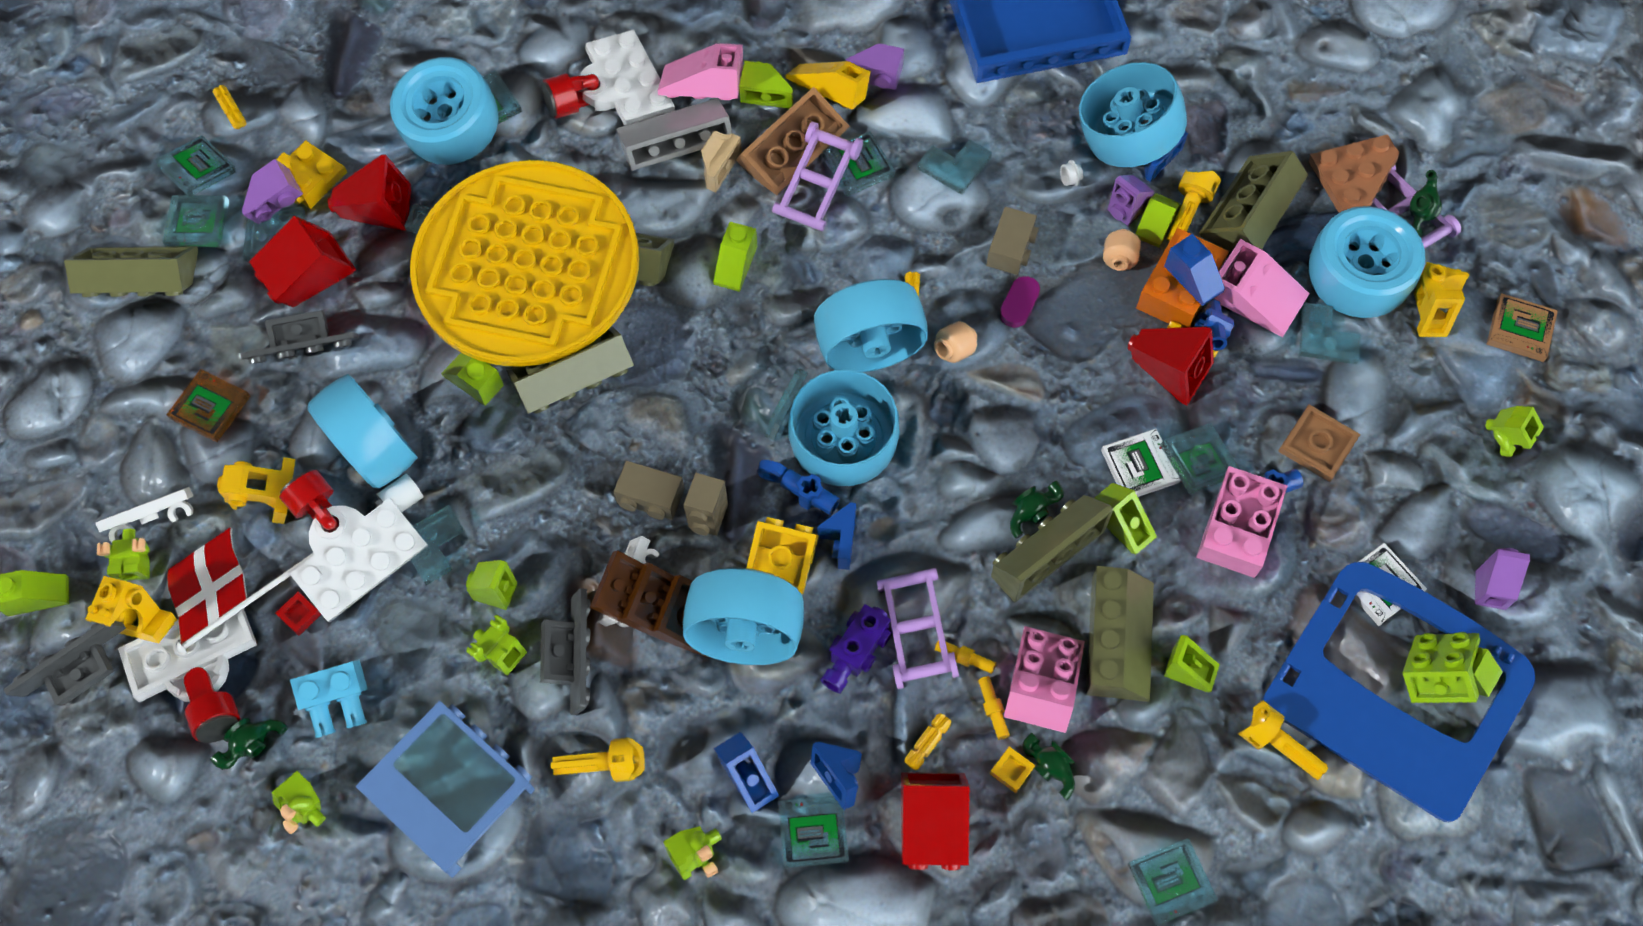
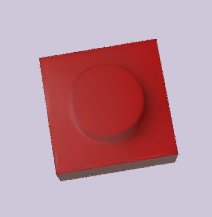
(298, 613)

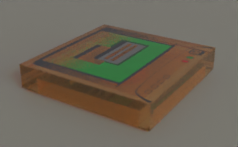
(208, 405)

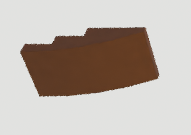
(644, 598)

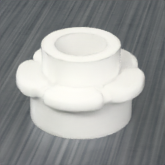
(1071, 173)

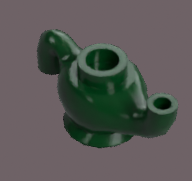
(1425, 203)
(1033, 506)
(246, 740)
(1052, 763)

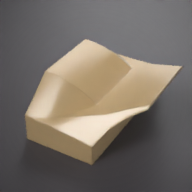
(719, 157)

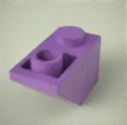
(883, 62)
(270, 191)
(1129, 198)
(1501, 578)

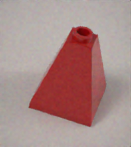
(374, 195)
(1175, 357)

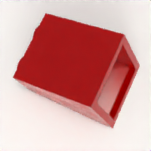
(300, 262)
(934, 820)

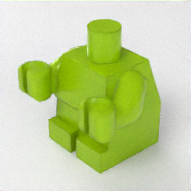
(1515, 427)
(497, 646)

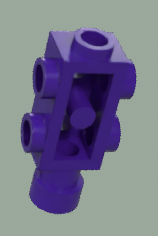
(865, 640)

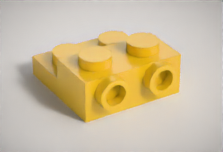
(313, 172)
(783, 551)

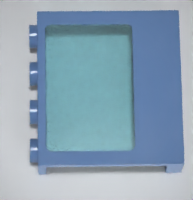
(444, 785)

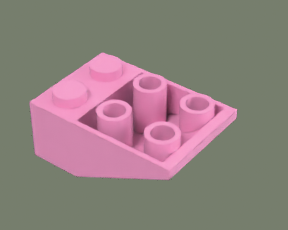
(706, 73)
(1260, 289)
(1242, 522)
(1045, 679)

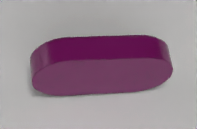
(1019, 301)

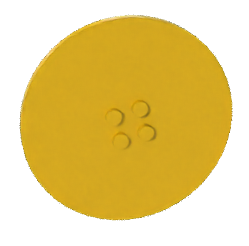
(524, 263)

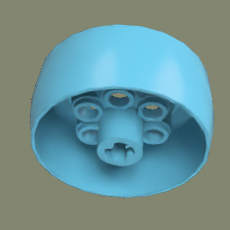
(1125, 99)
(457, 125)
(1356, 279)
(870, 325)
(843, 397)
(361, 432)
(743, 616)

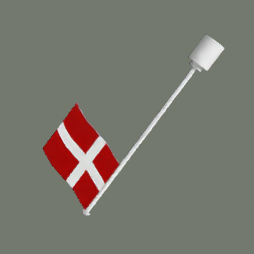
(211, 583)

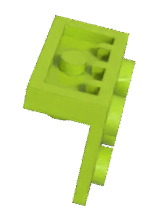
(1442, 668)

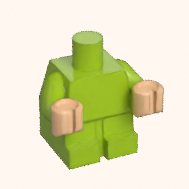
(126, 557)
(297, 803)
(692, 850)

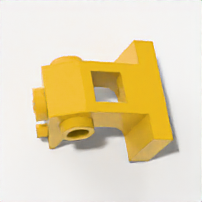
(1439, 289)
(234, 481)
(124, 603)

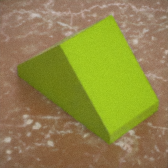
(1157, 219)
(1191, 665)

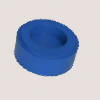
(771, 470)

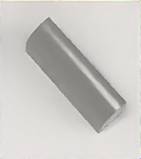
(672, 133)

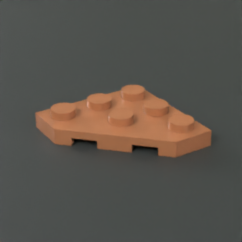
(1355, 171)

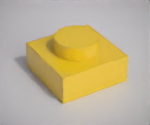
(1012, 769)

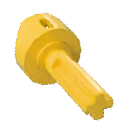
(1197, 189)
(1267, 729)
(618, 760)

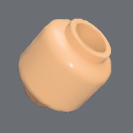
(1121, 248)
(955, 342)

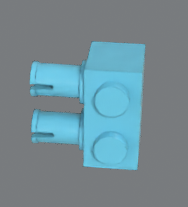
(317, 689)

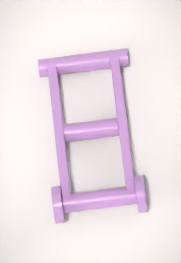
(812, 136)
(1445, 225)
(900, 670)

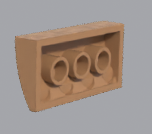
(779, 149)

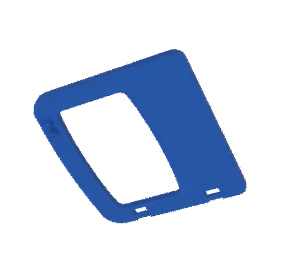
(1373, 734)

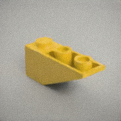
(837, 81)

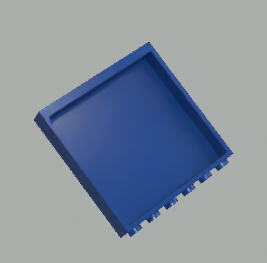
(1038, 35)

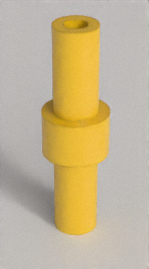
(967, 657)
(993, 708)

